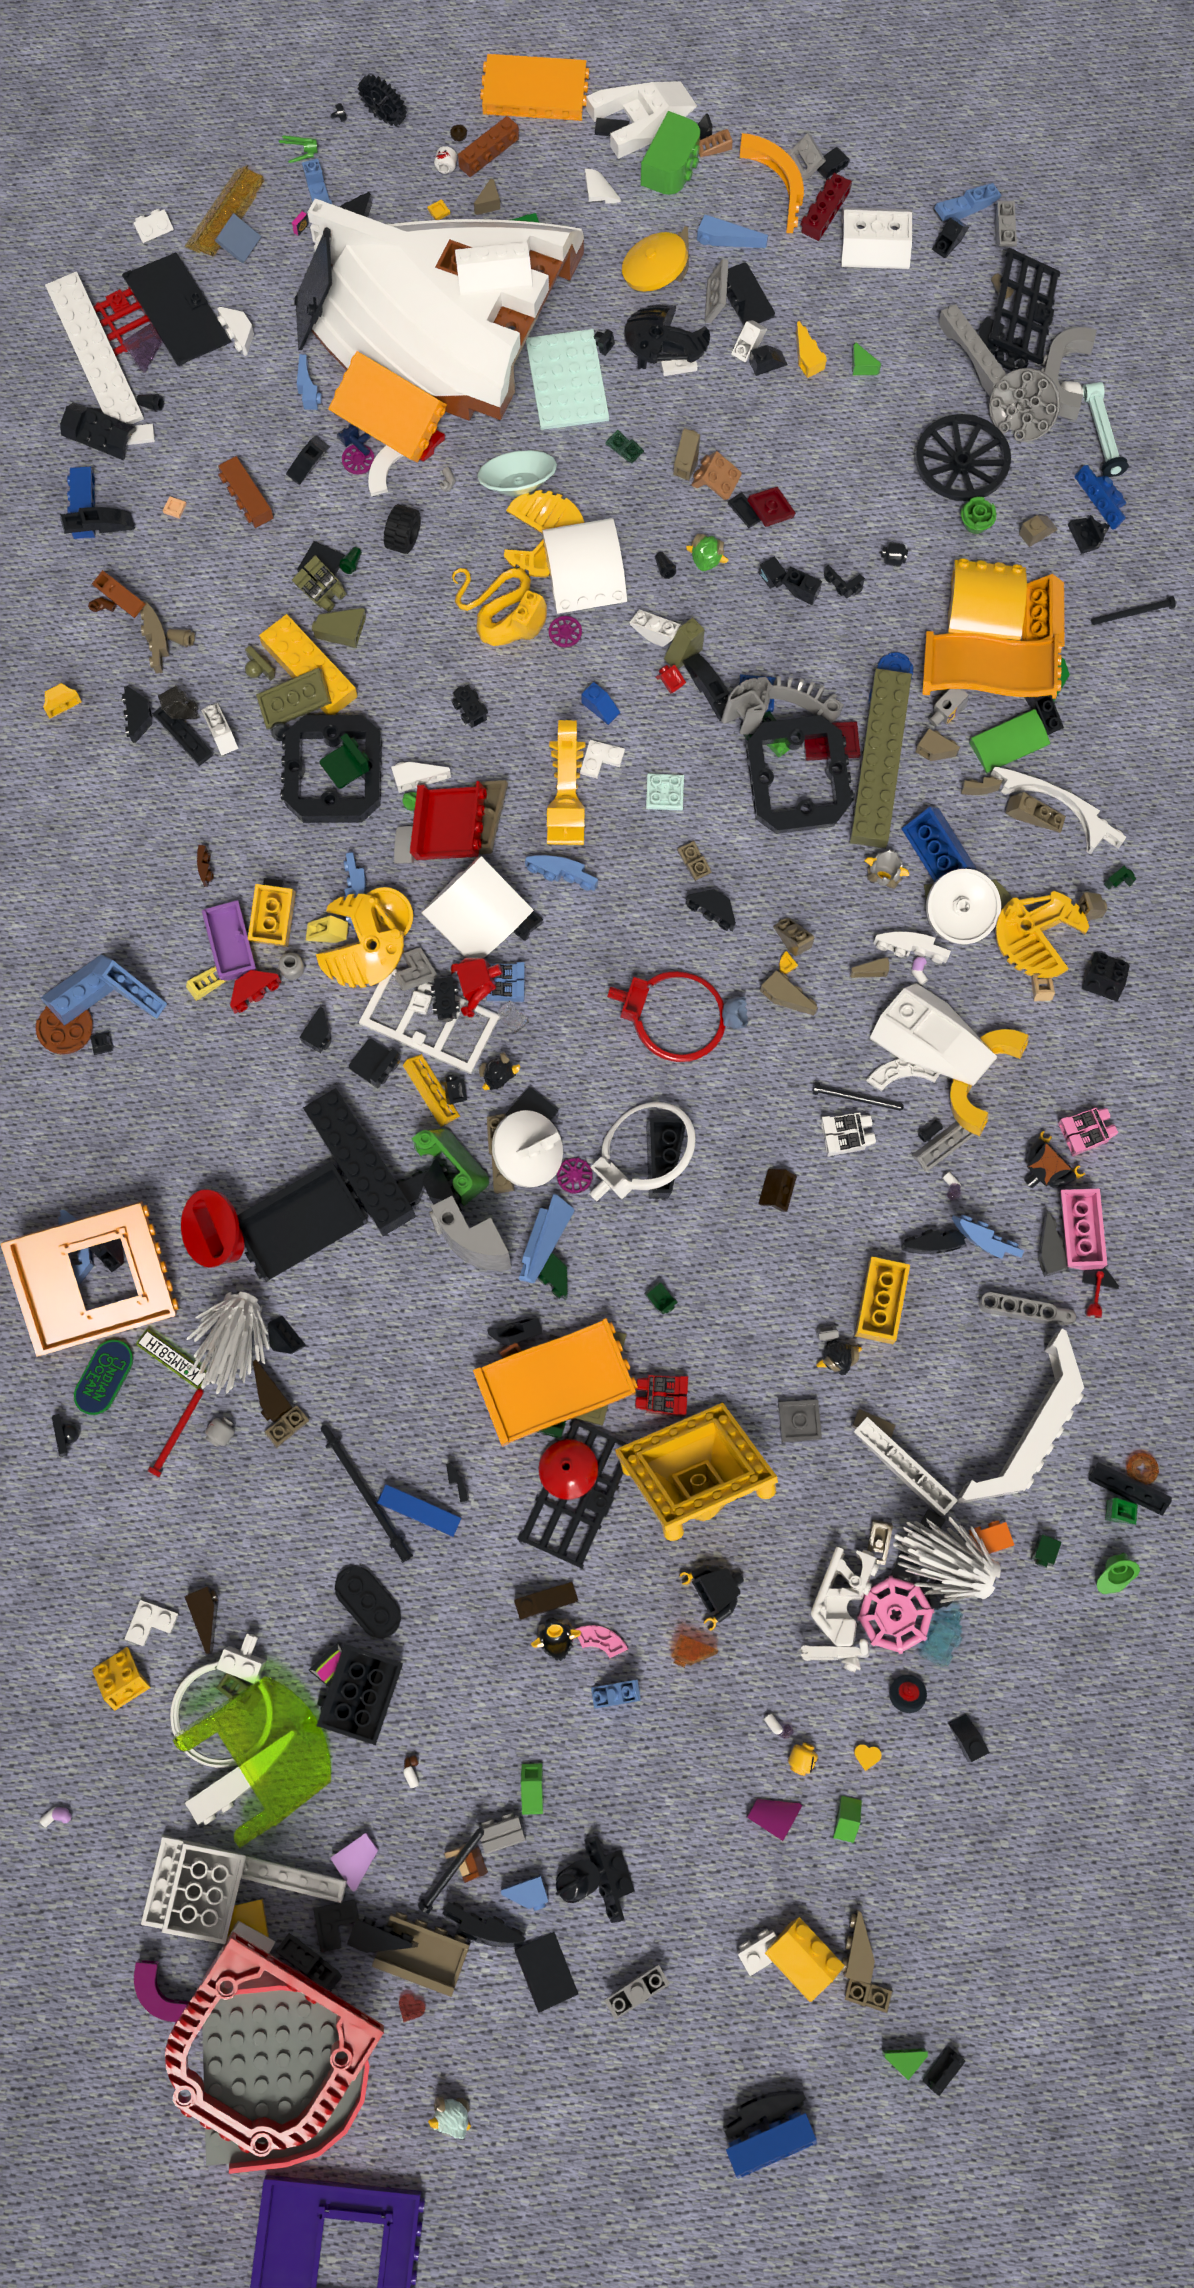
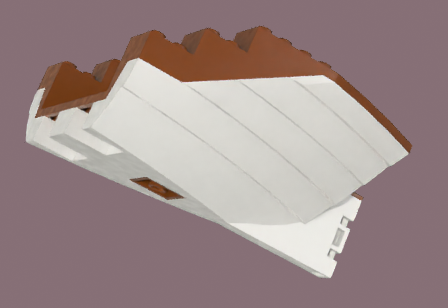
(404, 309)

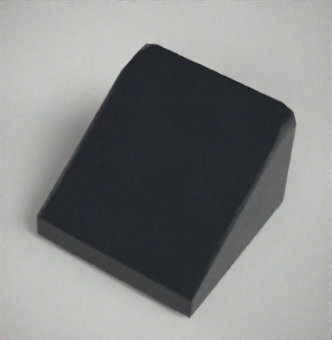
(705, 127)

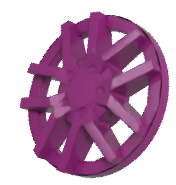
(565, 631)
(574, 1175)

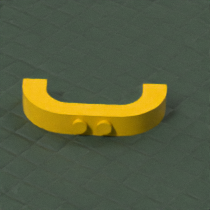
(1000, 1042)

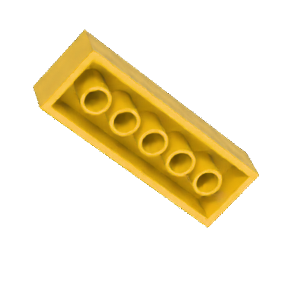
(300, 655)

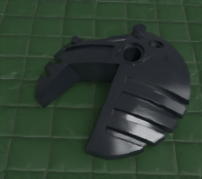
(650, 333)

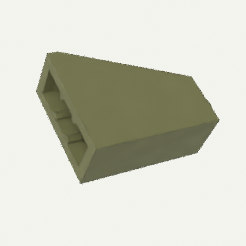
(340, 626)
(686, 643)

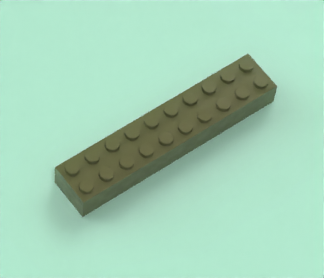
(880, 758)

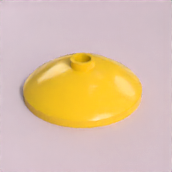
(395, 906)

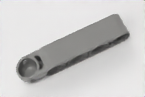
(1058, 1314)

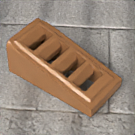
(717, 137)

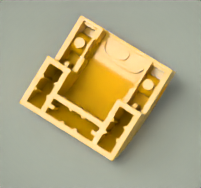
(987, 599)

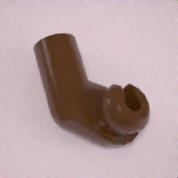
(100, 604)

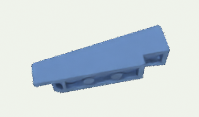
(544, 1237)

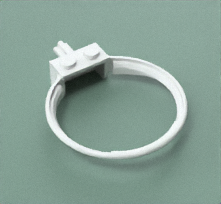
(615, 1180)
(234, 1662)

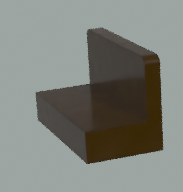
(777, 1189)

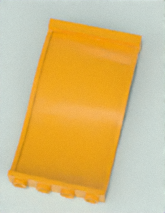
(992, 665)
(555, 1382)

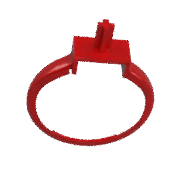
(634, 1004)

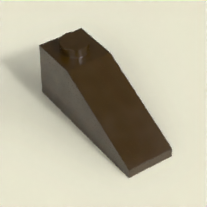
(270, 1397)
(545, 1600)
(204, 1613)

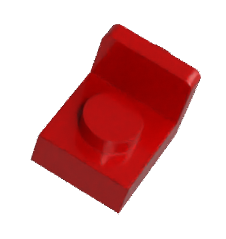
(671, 678)

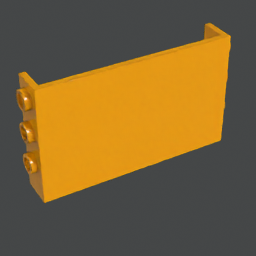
(534, 87)
(387, 407)

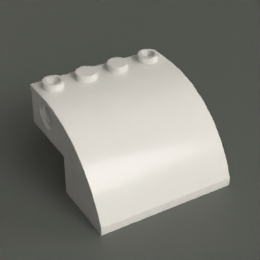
(585, 565)

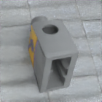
(959, 702)

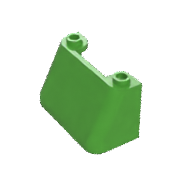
(472, 1177)

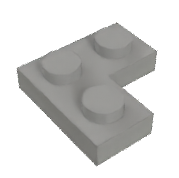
(419, 970)

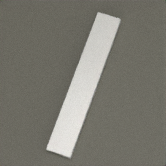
(294, 1879)

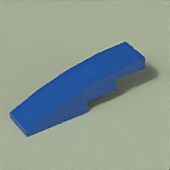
(419, 1510)

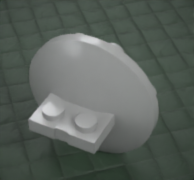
(1025, 403)

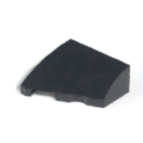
(516, 1331)

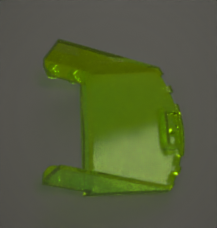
(274, 1746)

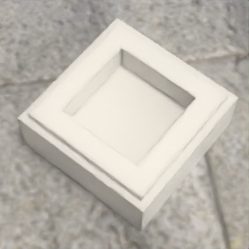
(420, 1002)

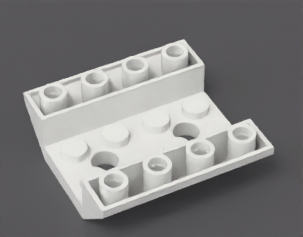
(876, 243)

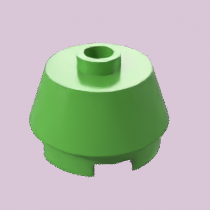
(978, 515)

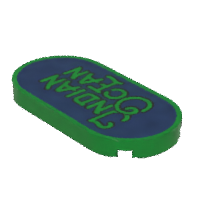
(103, 1377)

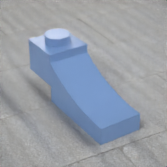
(311, 395)

